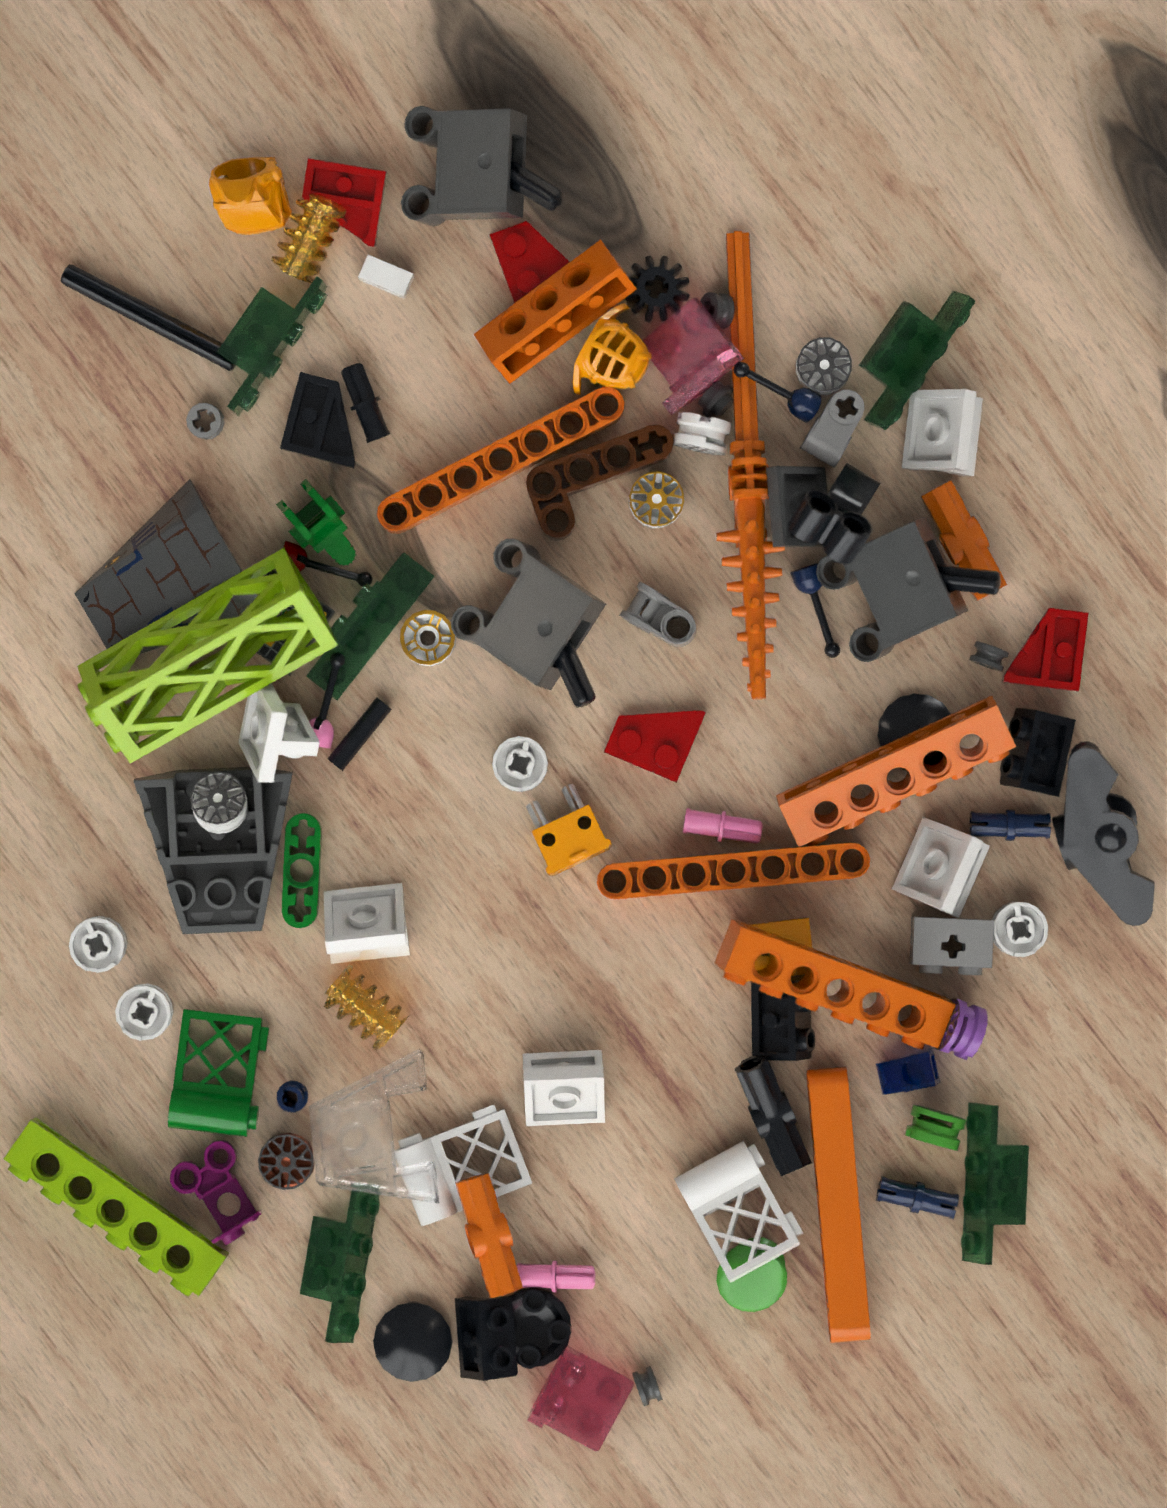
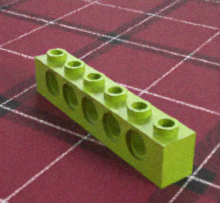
(106, 1185)

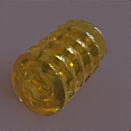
(309, 237)
(364, 1008)

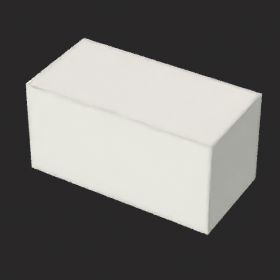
(386, 276)

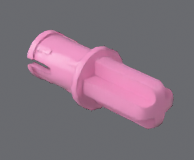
(722, 826)
(557, 1276)

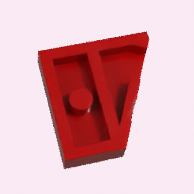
(353, 188)
(525, 258)
(1052, 652)
(655, 740)

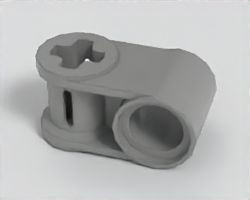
(830, 432)
(657, 615)

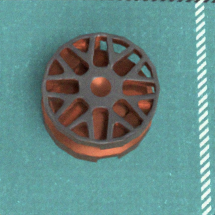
(286, 1161)

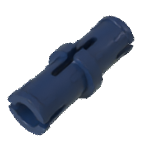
(1010, 825)
(288, 1105)
(917, 1197)

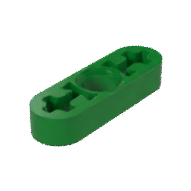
(294, 840)

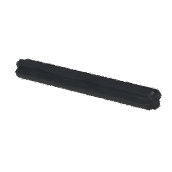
(144, 315)

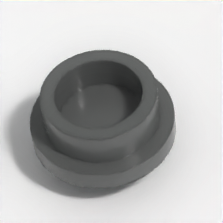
(716, 399)

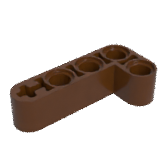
(602, 473)

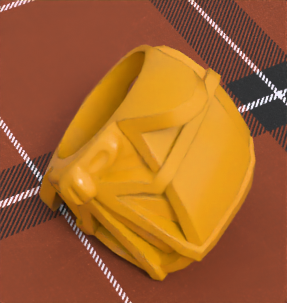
(250, 195)
(612, 354)

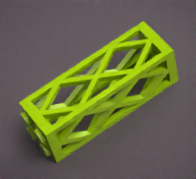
(169, 673)

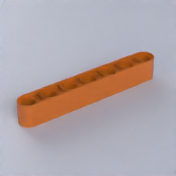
(515, 446)
(752, 876)
(838, 1204)

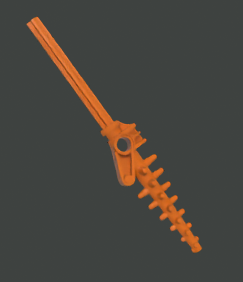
(748, 479)

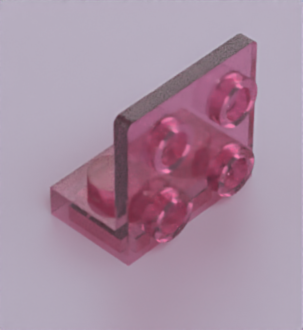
(691, 353)
(581, 1398)

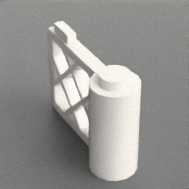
(419, 1150)
(722, 1182)

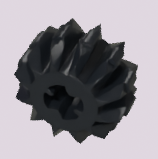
(664, 300)

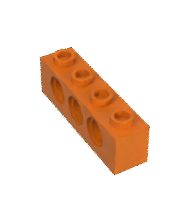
(555, 311)

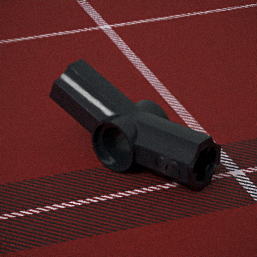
(772, 1114)

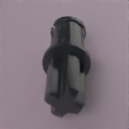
(364, 402)

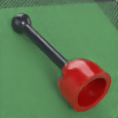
(301, 561)

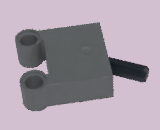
(476, 167)
(906, 586)
(536, 623)

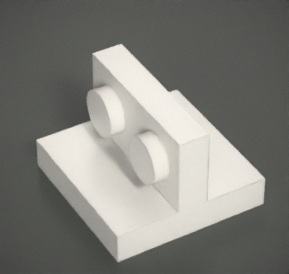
(942, 431)
(274, 730)
(941, 867)
(365, 923)
(564, 1088)

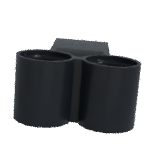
(836, 515)

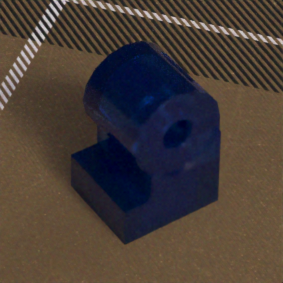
(908, 1072)

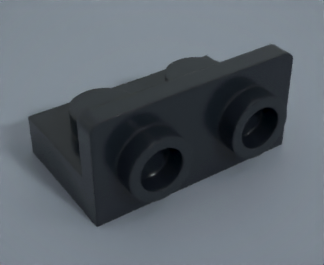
(1039, 753)
(780, 1027)
(486, 1338)

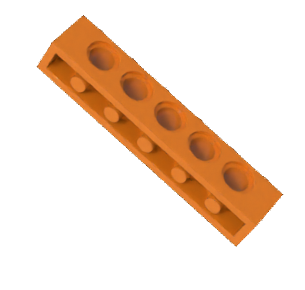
(906, 752)
(746, 943)

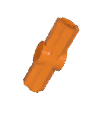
(959, 532)
(489, 1235)

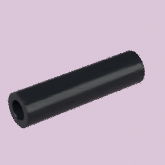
(359, 734)

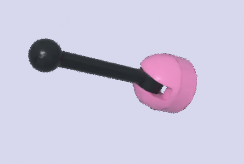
(320, 725)

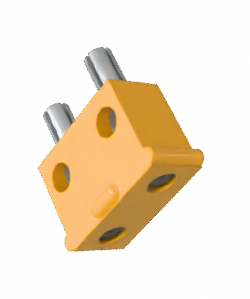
(571, 842)

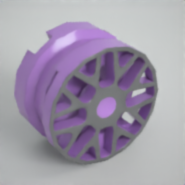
(964, 1030)

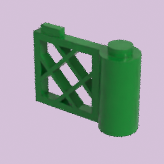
(211, 1106)

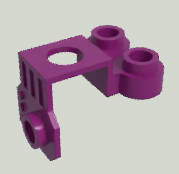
(211, 1183)

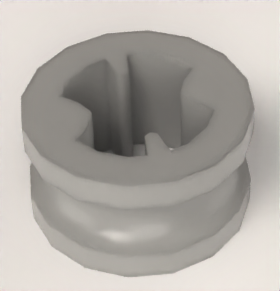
(215, 426)

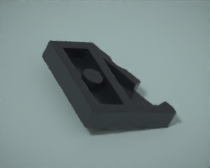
(318, 422)

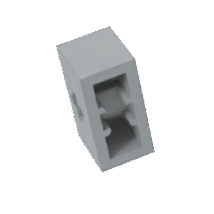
(974, 935)

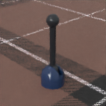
(801, 402)
(807, 582)

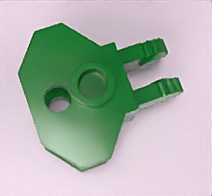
(320, 526)

